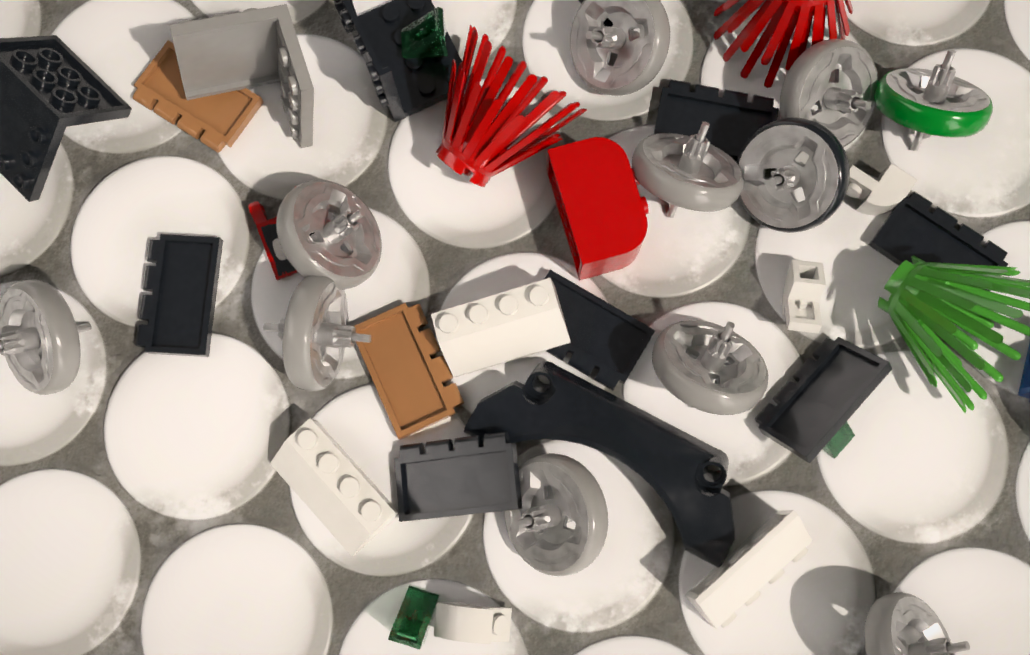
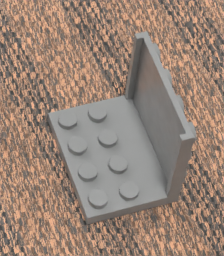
(247, 52)

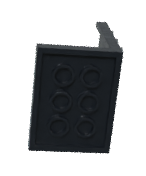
(399, 82)
(41, 95)

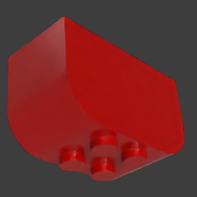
(598, 204)

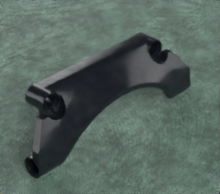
(654, 449)

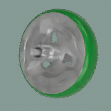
(933, 102)

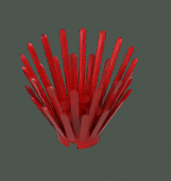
(784, 18)
(472, 135)

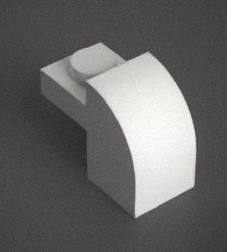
(881, 194)
(802, 295)
(472, 623)

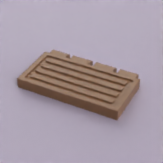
(212, 118)
(404, 371)

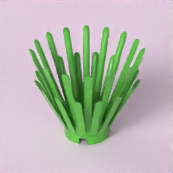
(934, 297)

